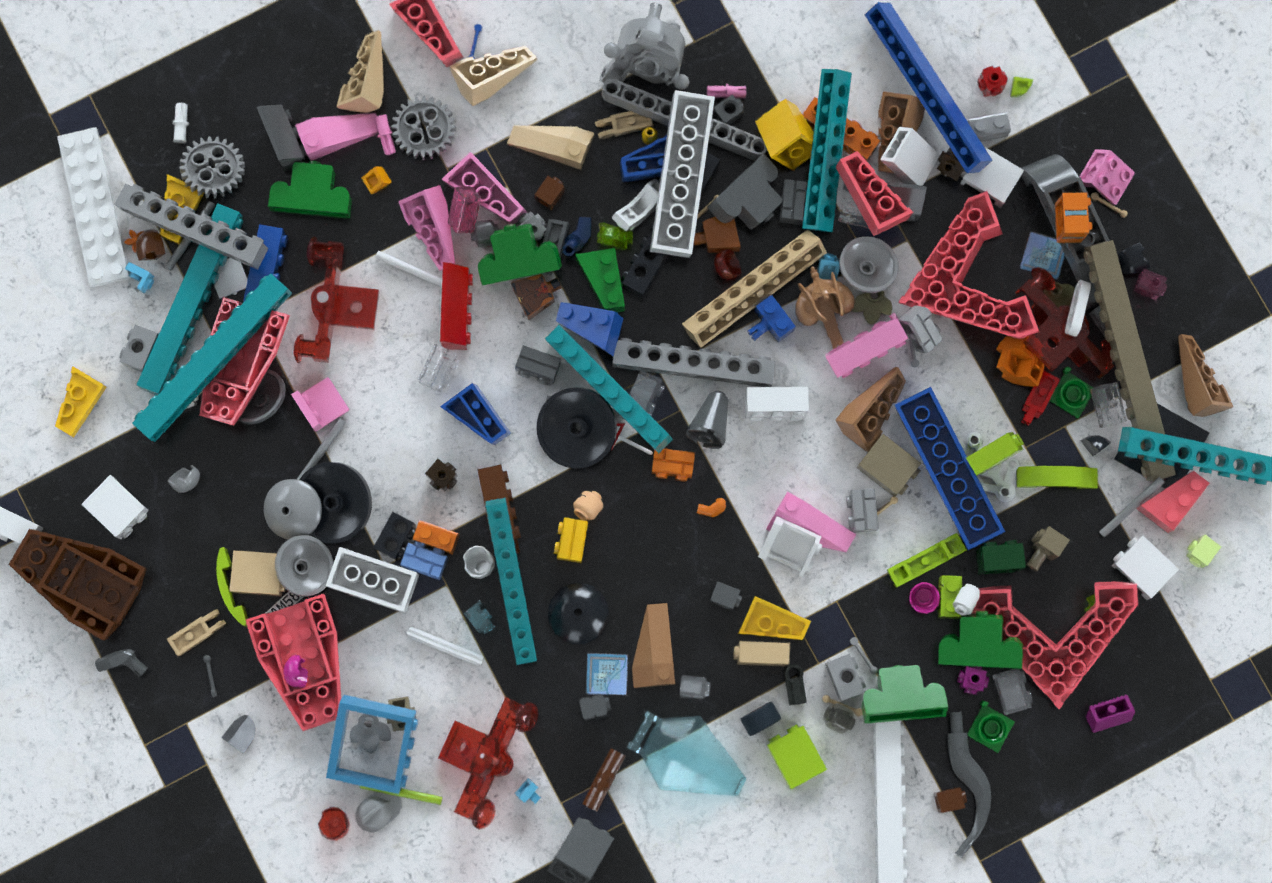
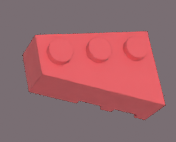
(1174, 502)

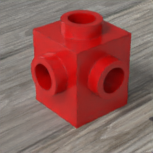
(990, 86)

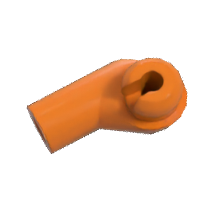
(714, 509)

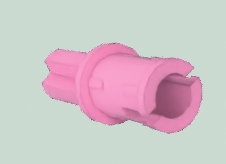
(726, 91)
(385, 134)

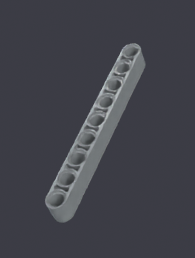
(659, 104)

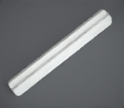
(445, 646)

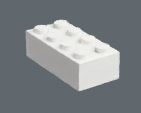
(372, 580)

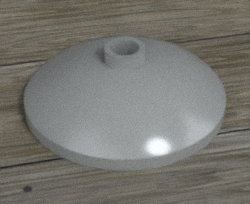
(875, 257)
(303, 508)
(314, 562)

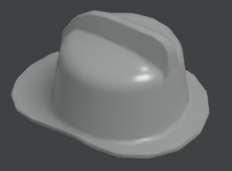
(377, 811)

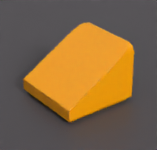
(376, 179)

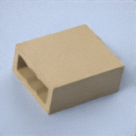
(255, 574)
(762, 653)

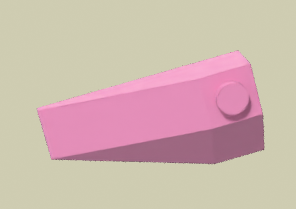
(332, 133)
(429, 216)

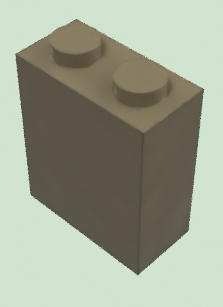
(889, 466)

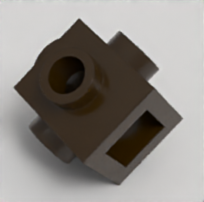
(949, 165)
(438, 469)

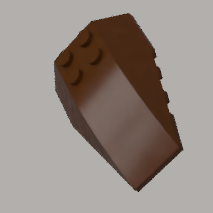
(80, 580)

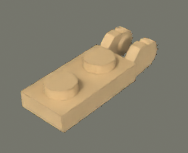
(623, 124)
(194, 633)

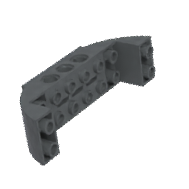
(1051, 179)

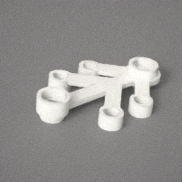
(995, 474)

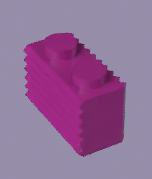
(1110, 713)

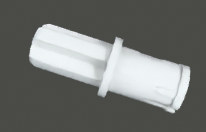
(180, 123)

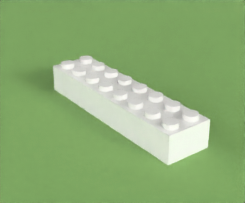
(682, 174)

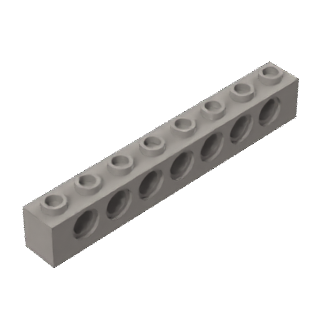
(251, 255)
(763, 378)

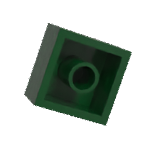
(1000, 558)

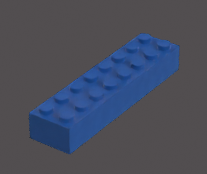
(949, 468)

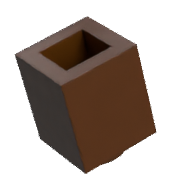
(550, 192)
(950, 800)

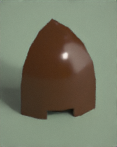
(149, 245)

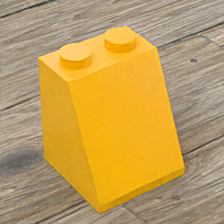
(786, 134)

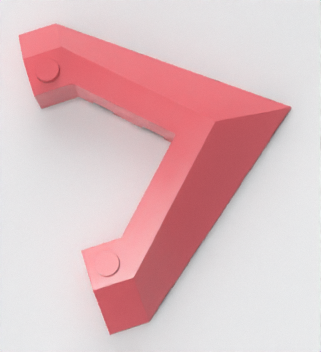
(941, 278)
(1062, 665)

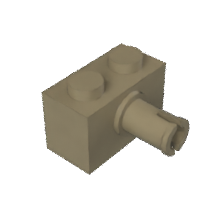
(1047, 544)

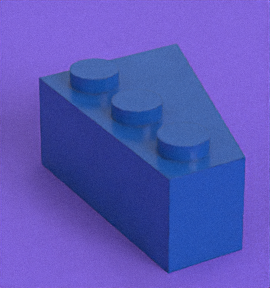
(644, 162)
(592, 324)
(477, 413)

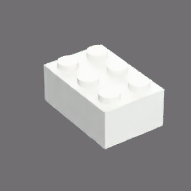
(776, 403)

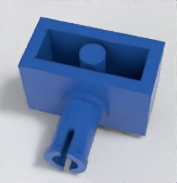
(772, 319)

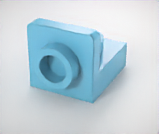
(828, 264)
(140, 274)

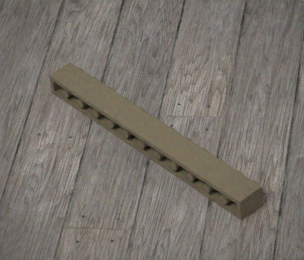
(1126, 348)

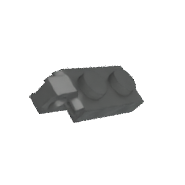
(556, 233)

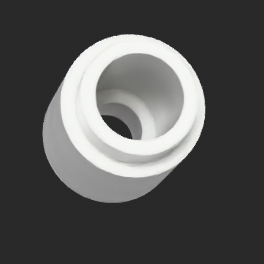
(966, 599)

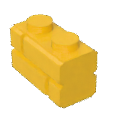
(572, 540)

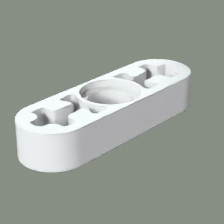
(1077, 308)

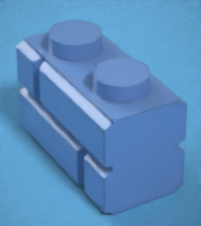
(424, 561)

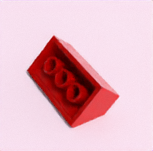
(455, 307)

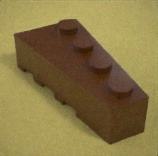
(493, 487)

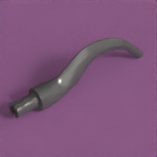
(971, 775)

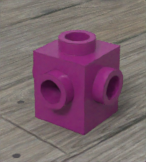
(966, 682)

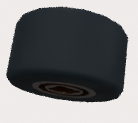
(761, 718)

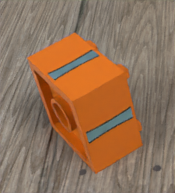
(1072, 217)

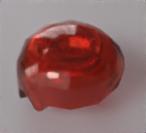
(727, 264)
(334, 823)

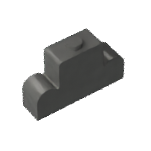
(749, 195)

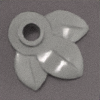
(370, 735)

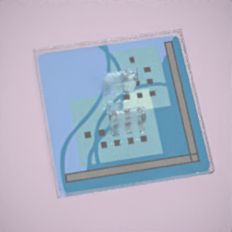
(1044, 253)
(607, 674)

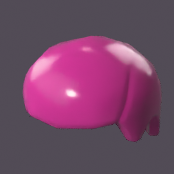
(924, 597)
(294, 673)

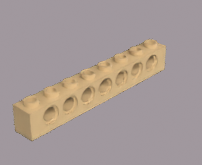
(754, 288)

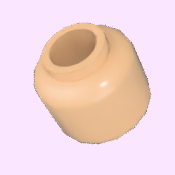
(588, 505)

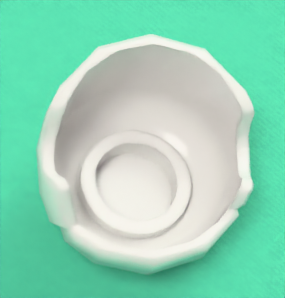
(478, 562)

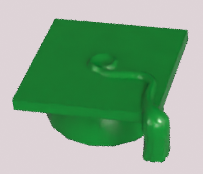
(1071, 394)
(990, 727)

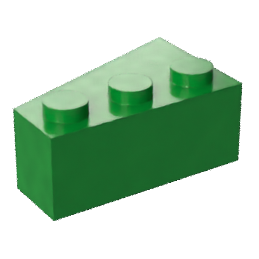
(603, 277)

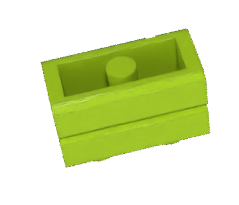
(948, 589)

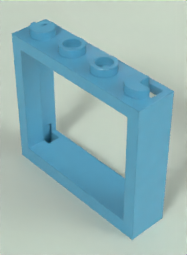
(380, 710)

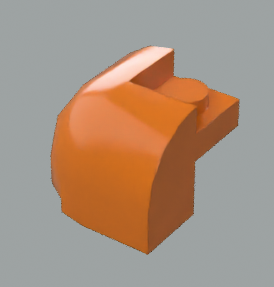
(1019, 362)

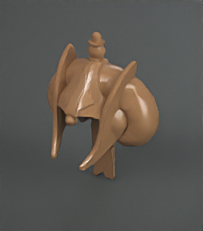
(820, 303)

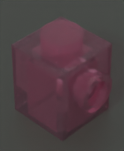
(1150, 284)

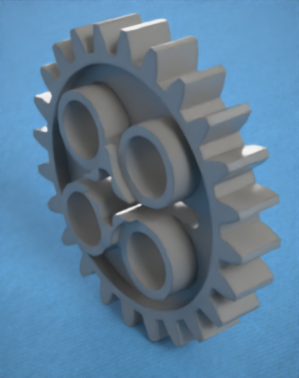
(405, 132)
(219, 182)

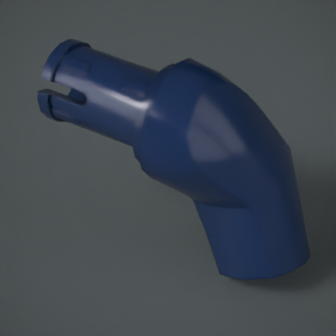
(577, 239)

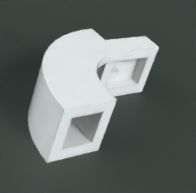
(639, 208)

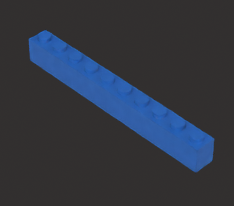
(928, 87)

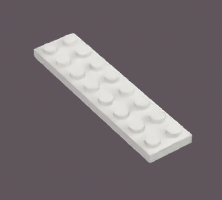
(93, 207)

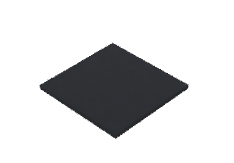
(1174, 426)

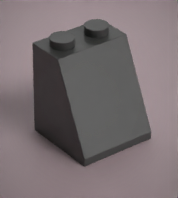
(580, 853)

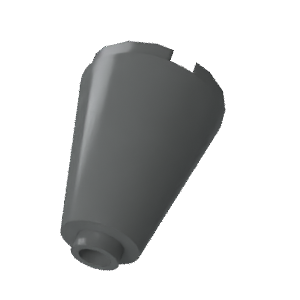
(710, 422)

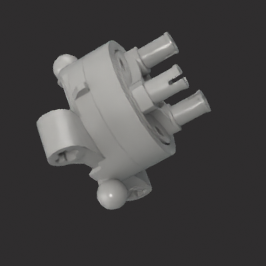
(648, 51)

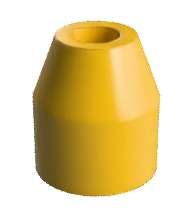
(648, 139)

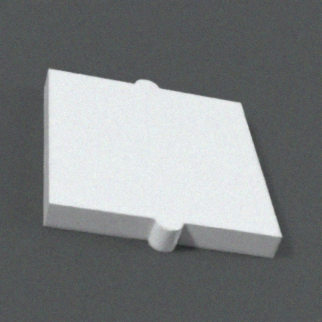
(231, 279)

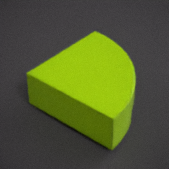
(1020, 86)

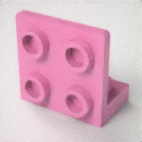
(1107, 175)
(321, 404)

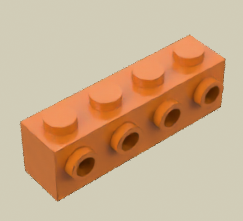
(855, 136)

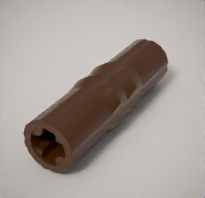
(603, 779)

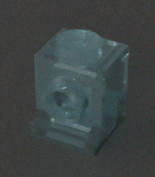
(479, 618)

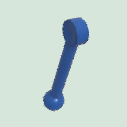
(478, 28)

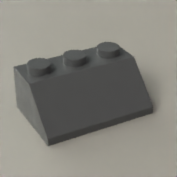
(282, 135)

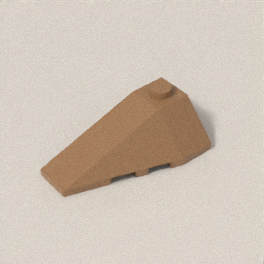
(897, 111)
(1200, 387)
(866, 414)
(653, 654)

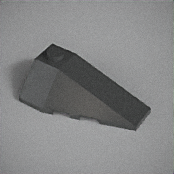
(911, 196)

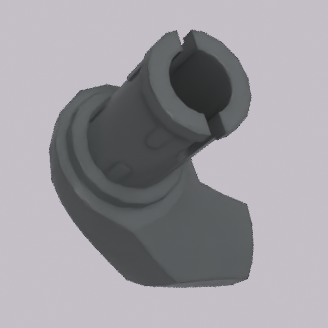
(119, 658)

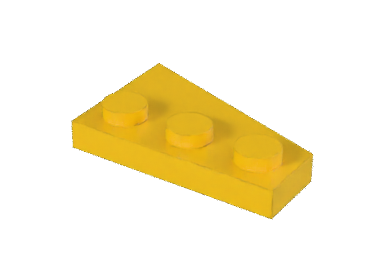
(183, 196)
(79, 401)
(773, 621)

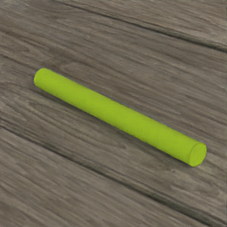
(411, 795)

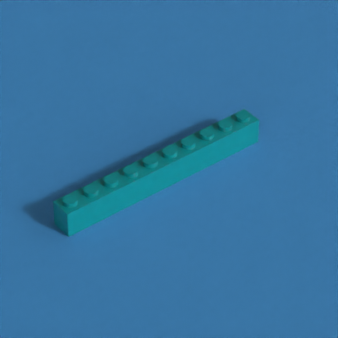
(186, 309)
(211, 358)

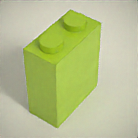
(995, 453)
(796, 756)

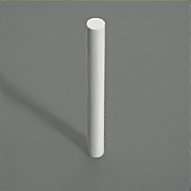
(409, 268)

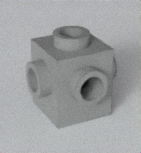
(536, 222)

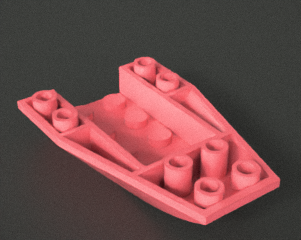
(237, 382)
(311, 633)

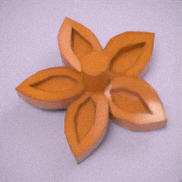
(132, 241)

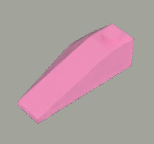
(799, 512)

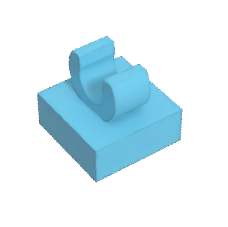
(527, 791)

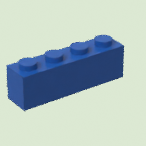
(275, 240)

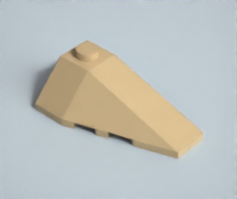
(485, 76)
(365, 85)
(556, 143)

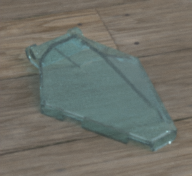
(687, 756)

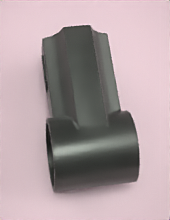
(795, 687)

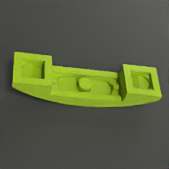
(1057, 477)
(926, 560)
(224, 564)

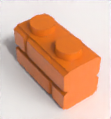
(673, 463)
(436, 537)

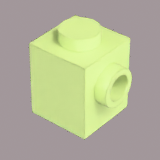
(1202, 551)

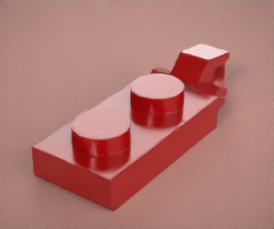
(1039, 397)

